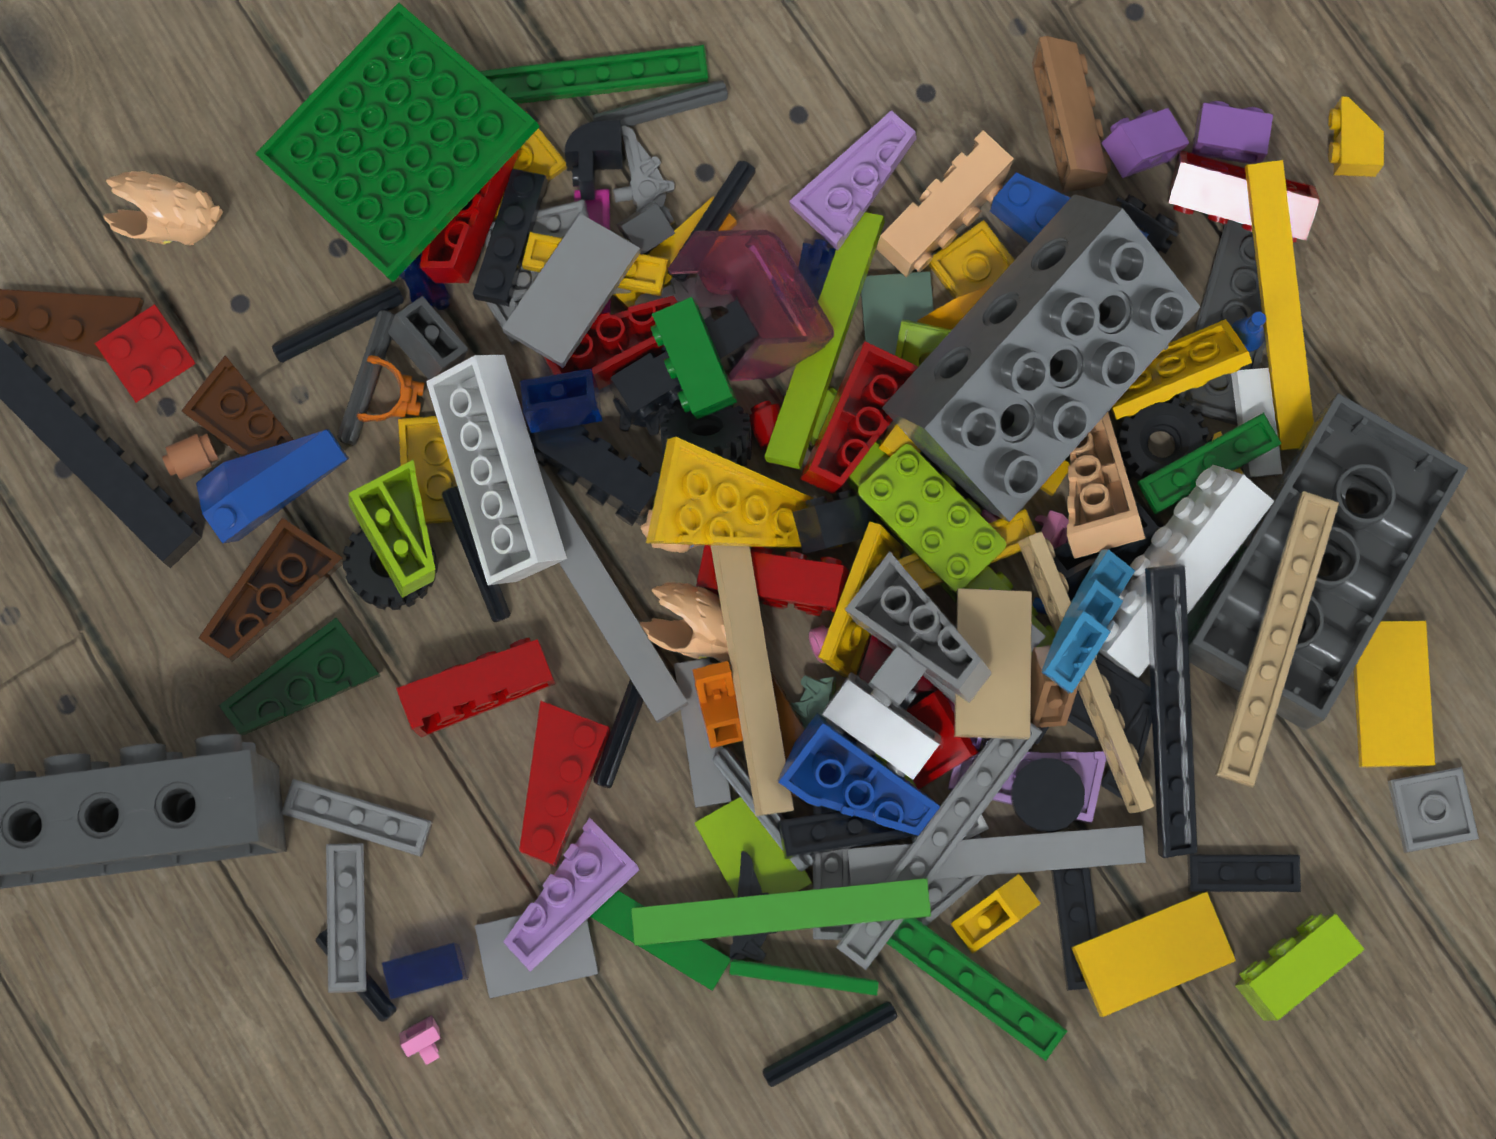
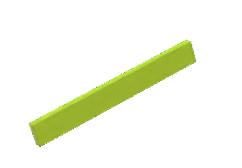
(814, 374)

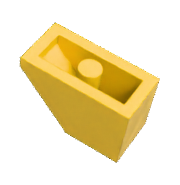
(995, 913)

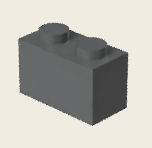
(427, 338)

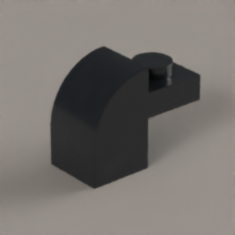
(592, 148)

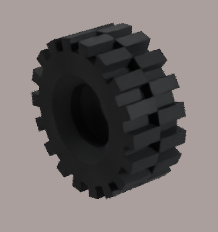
(1164, 417)
(721, 432)
(369, 582)

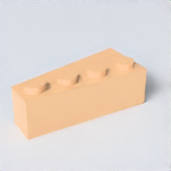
(946, 206)
(1100, 495)

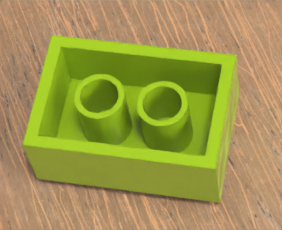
(1298, 966)

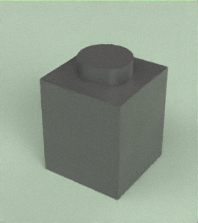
(647, 226)

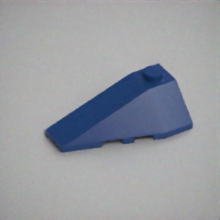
(260, 484)
(838, 774)

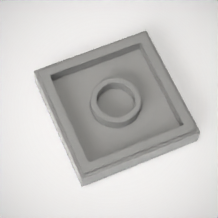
(1433, 809)

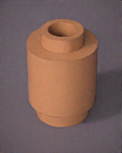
(190, 456)

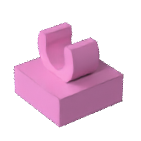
(1054, 528)
(421, 1038)

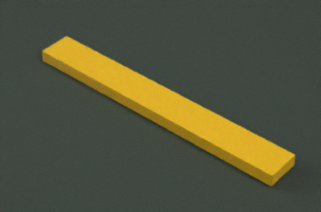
(1280, 301)

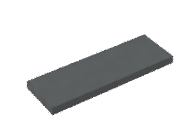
(1229, 295)

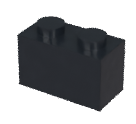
(834, 522)

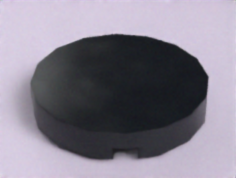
(1047, 794)

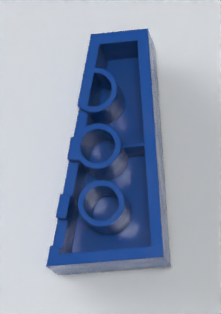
(1027, 206)

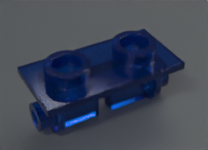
(815, 264)
(420, 285)

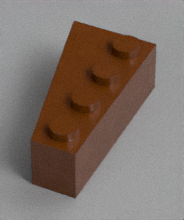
(271, 586)

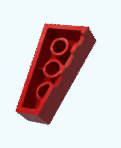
(458, 246)
(615, 342)
(855, 416)
(787, 579)
(475, 687)
(560, 775)

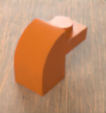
(718, 703)

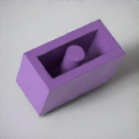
(1232, 133)
(1144, 141)

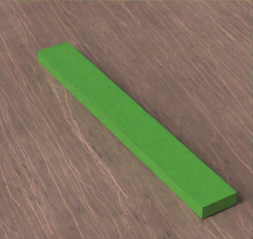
(781, 912)

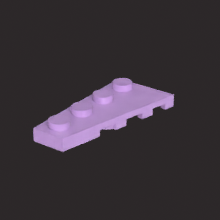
(850, 184)
(1087, 765)
(583, 882)

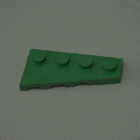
(305, 676)

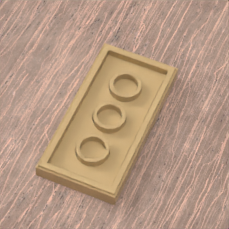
(1000, 633)

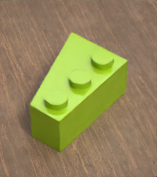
(396, 527)

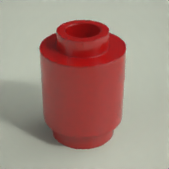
(763, 422)

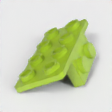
(932, 517)

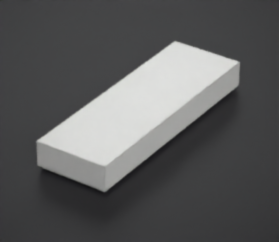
(1253, 398)

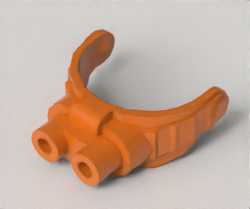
(408, 394)

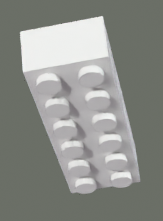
(496, 469)
(1202, 538)

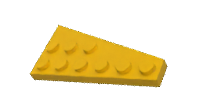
(720, 503)

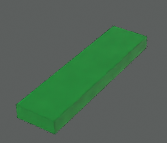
(1227, 451)
(690, 957)
(804, 977)

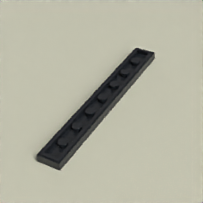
(1171, 710)

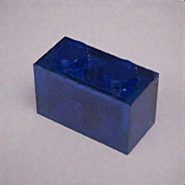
(561, 400)
(424, 971)

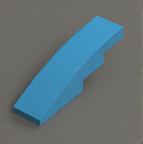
(1087, 620)

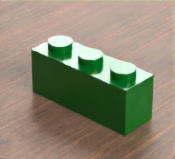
(692, 358)

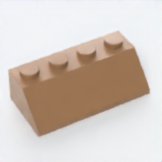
(1069, 114)

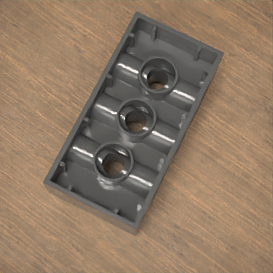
(1042, 355)
(1367, 554)
(138, 815)

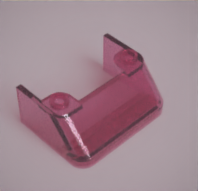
(769, 289)

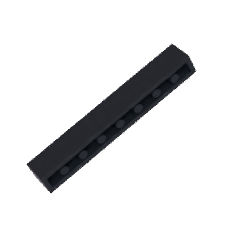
(93, 459)

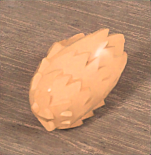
(167, 207)
(701, 629)

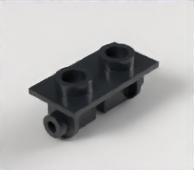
(1157, 227)

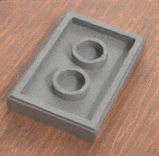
(506, 973)

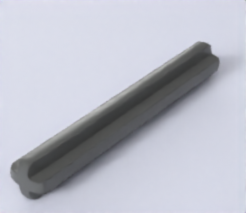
(666, 104)
(366, 379)
(739, 779)

